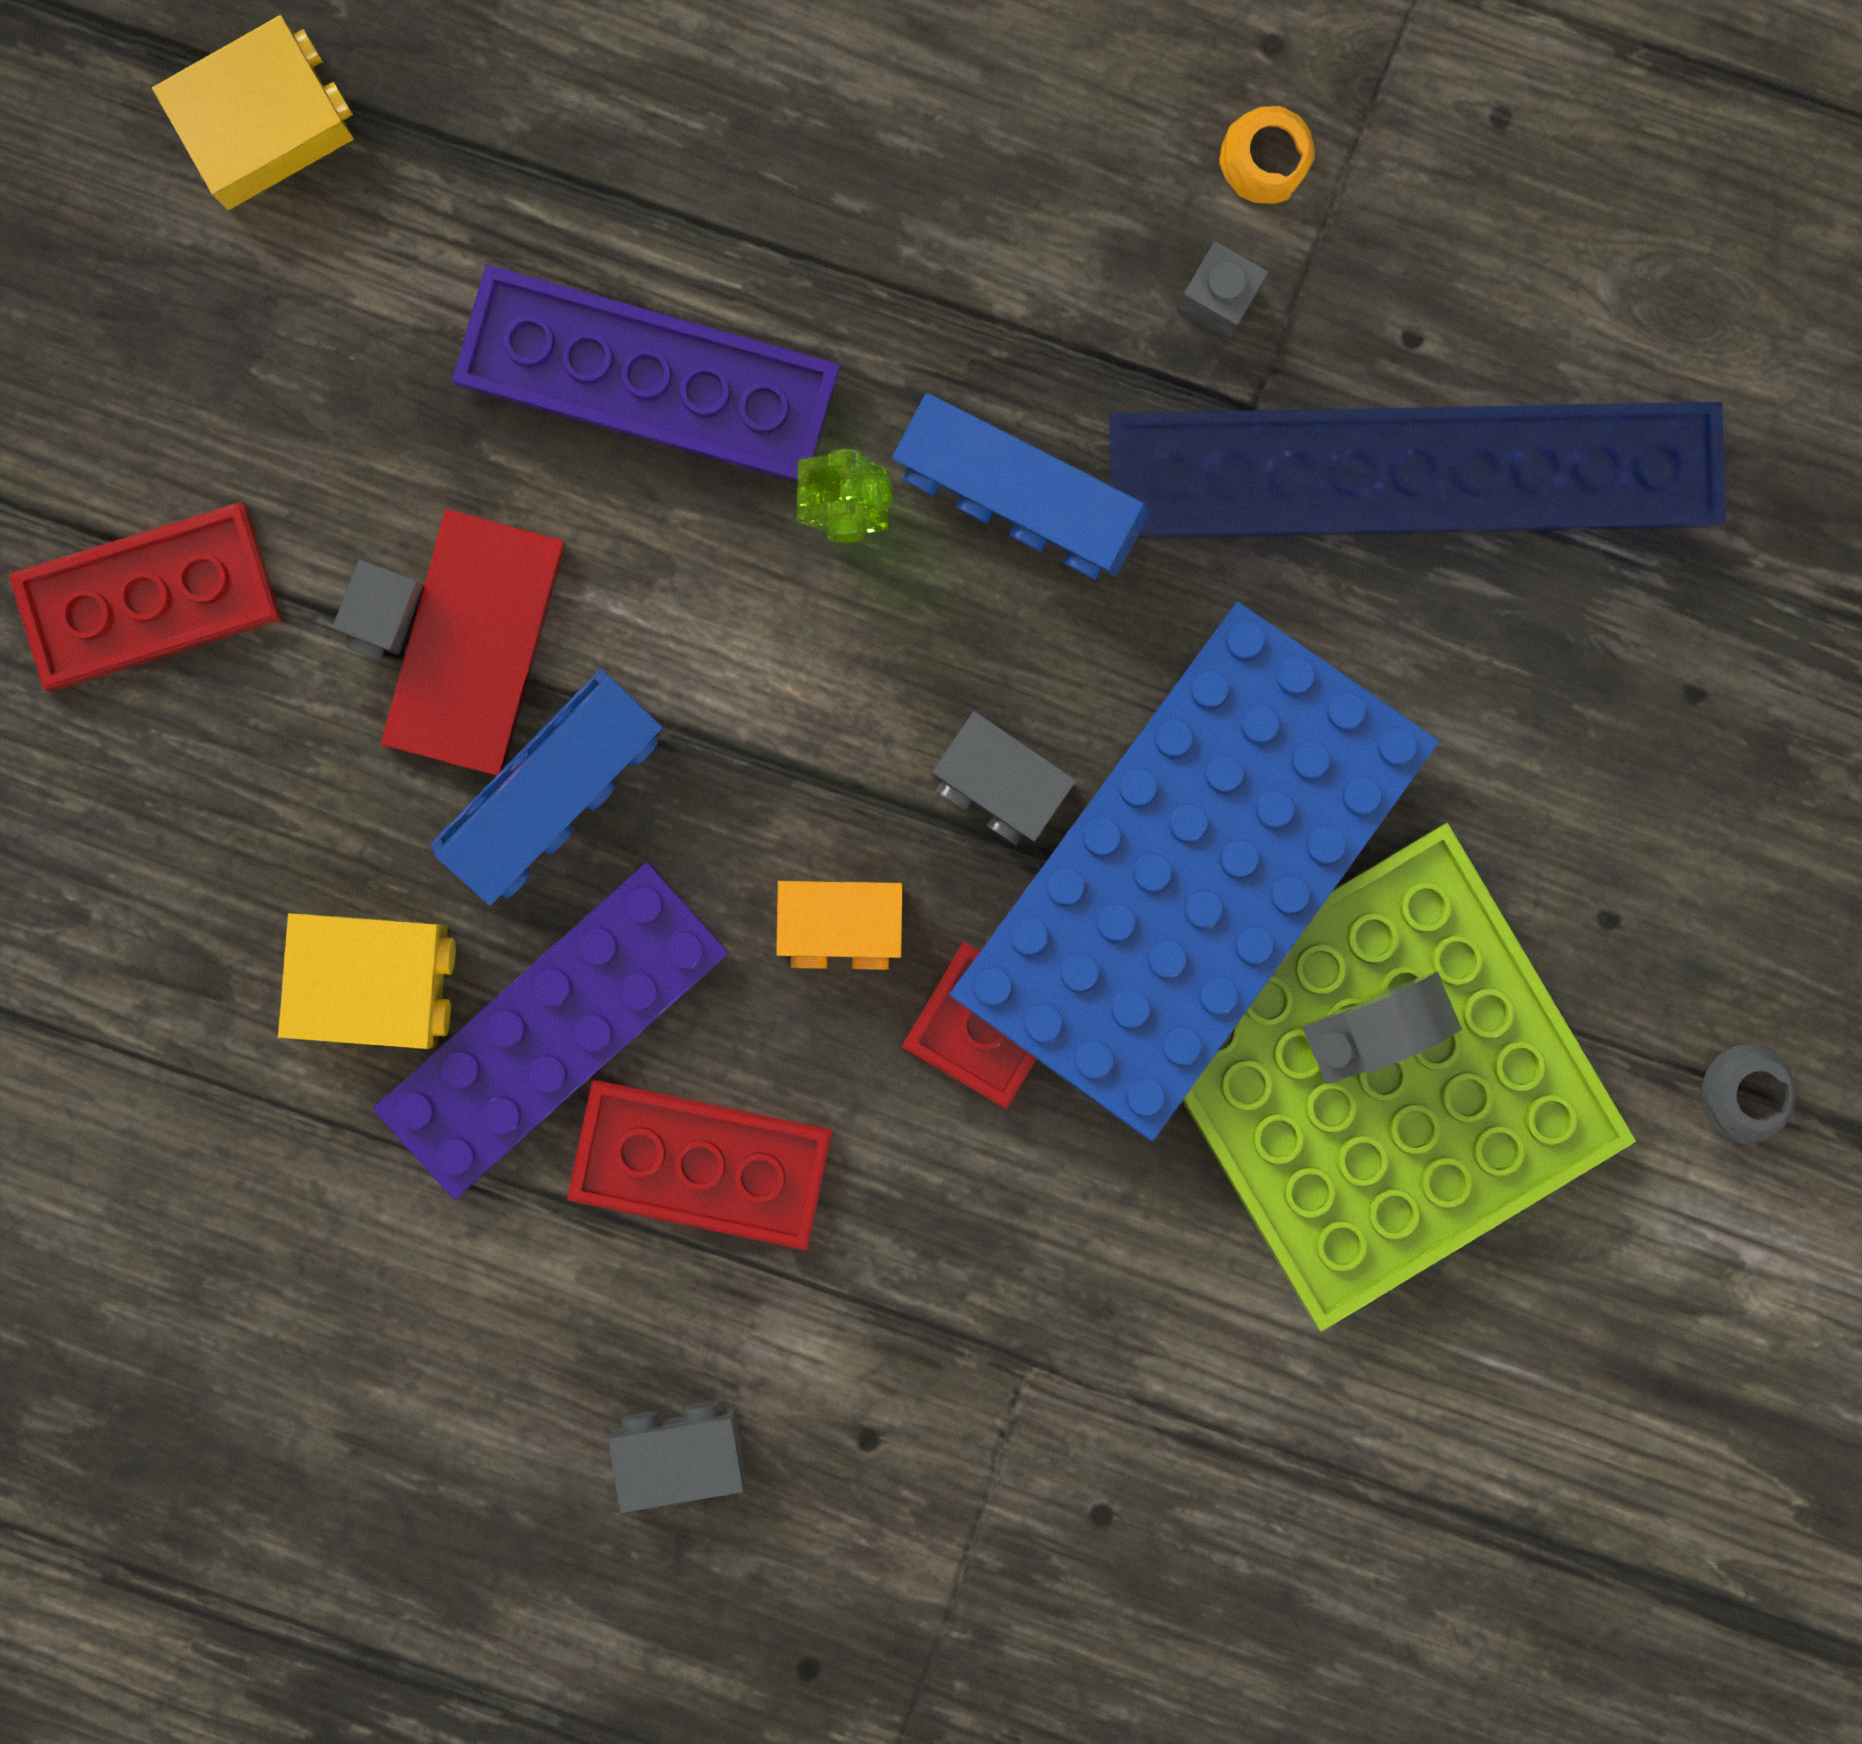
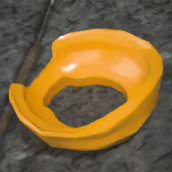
(1245, 175)

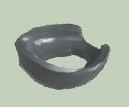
(1721, 1087)

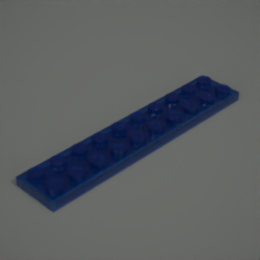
(1422, 469)

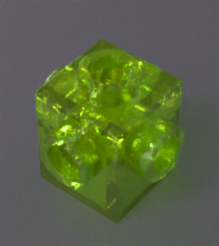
(843, 495)

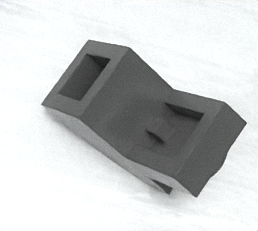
(1383, 1029)

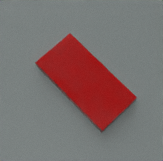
(145, 597)
(473, 642)
(700, 1164)

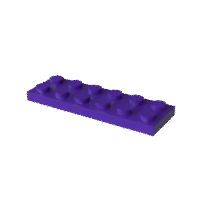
(644, 374)
(551, 1030)

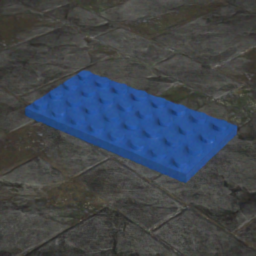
(1193, 871)

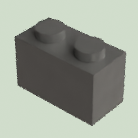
(1001, 779)
(677, 1457)

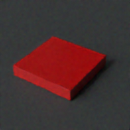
(964, 1044)

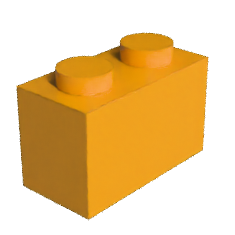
(839, 921)

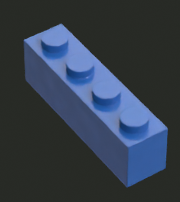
(1020, 486)
(546, 788)

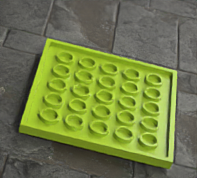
(1422, 1156)

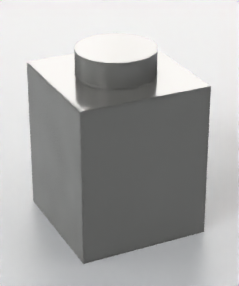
(1221, 291)
(378, 610)

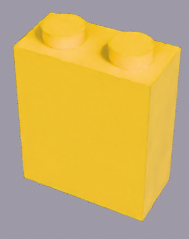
(255, 111)
(365, 981)

